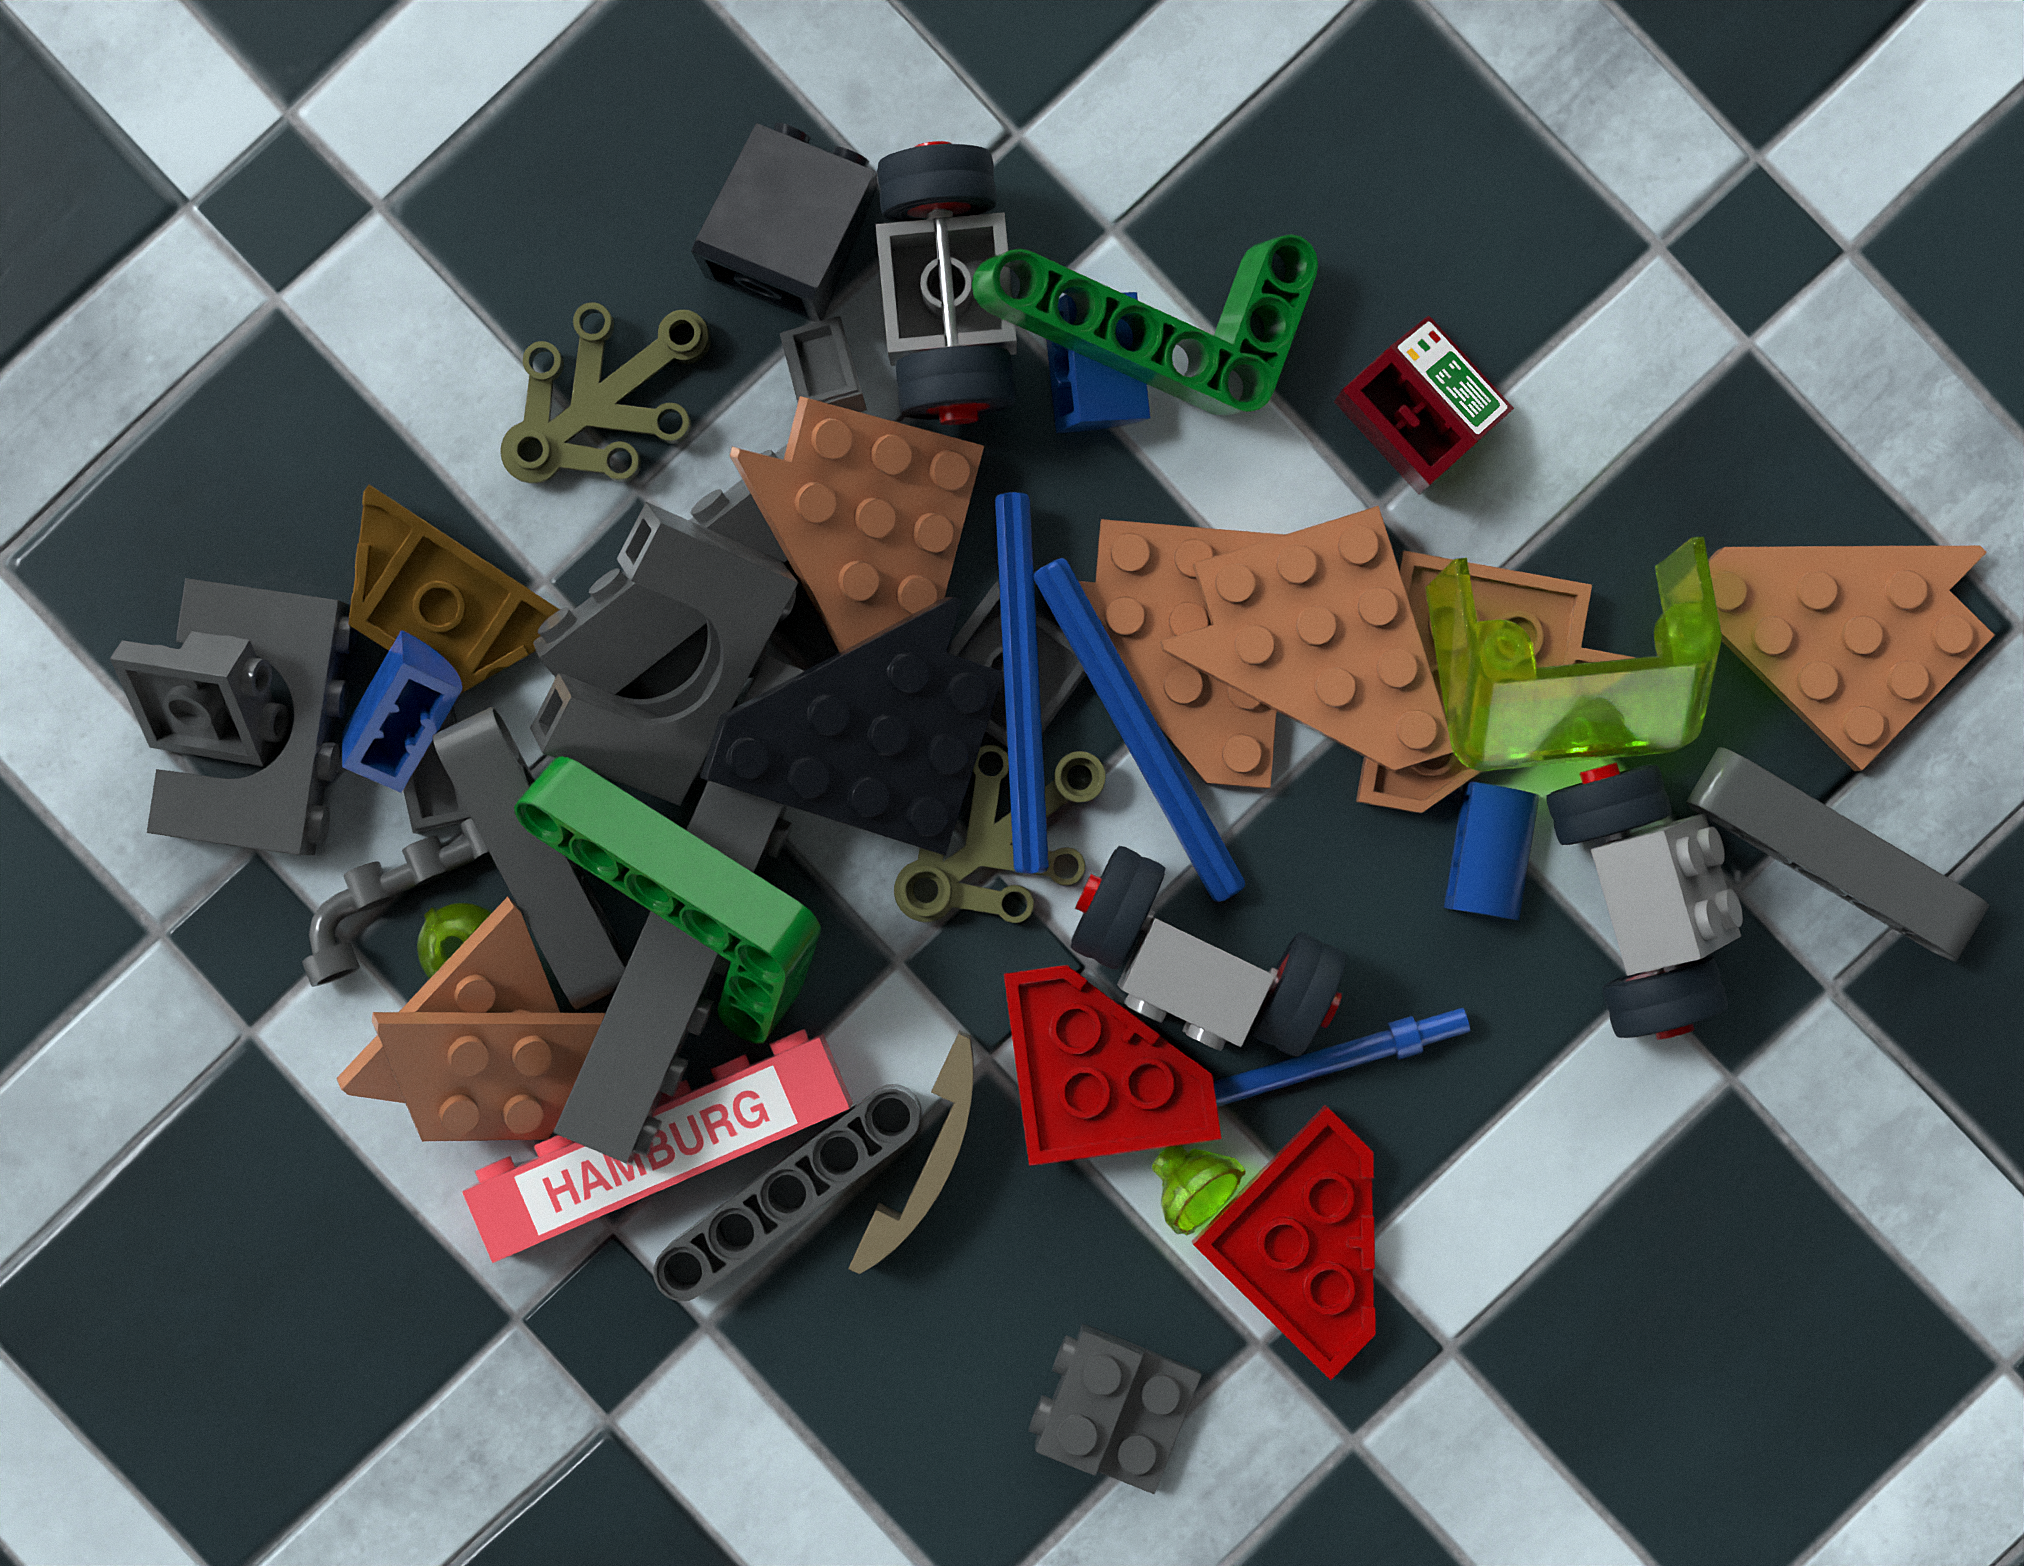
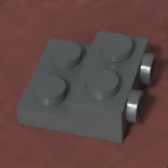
(203, 697)
(1114, 1408)

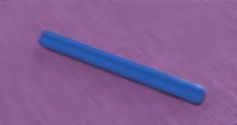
(1021, 683)
(1139, 730)

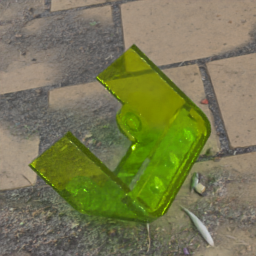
(1520, 715)

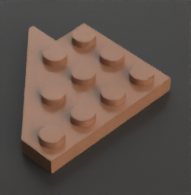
(864, 513)
(1150, 594)
(1544, 606)
(1849, 632)
(1323, 638)

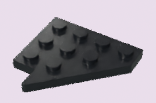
(868, 734)

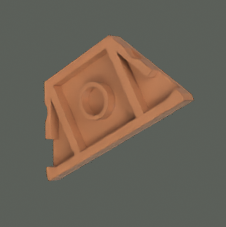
(487, 974)
(485, 1070)

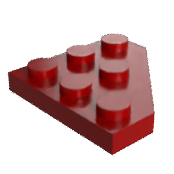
(1098, 1075)
(1306, 1242)

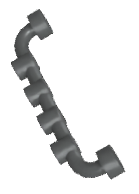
(372, 888)

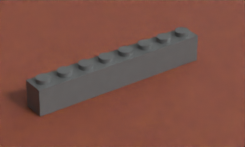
(667, 983)

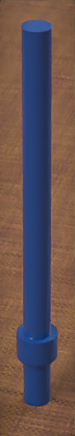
(1402, 1038)

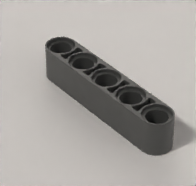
(1837, 854)
(544, 883)
(768, 1216)

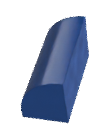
(1088, 392)
(400, 713)
(1491, 850)

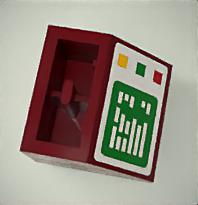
(1423, 404)

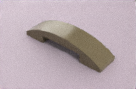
(891, 1227)

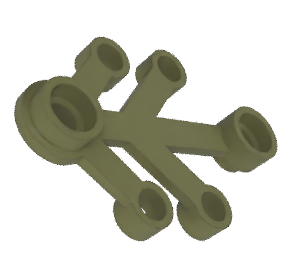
(597, 402)
(990, 846)

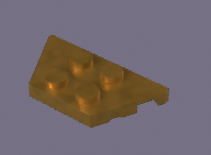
(439, 593)

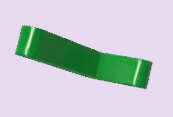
(1157, 333)
(683, 882)

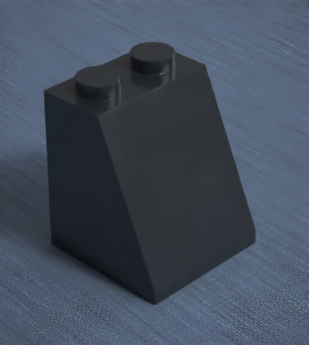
(786, 220)

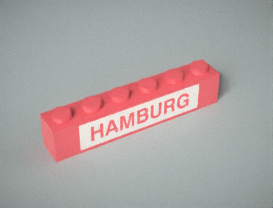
(698, 1131)

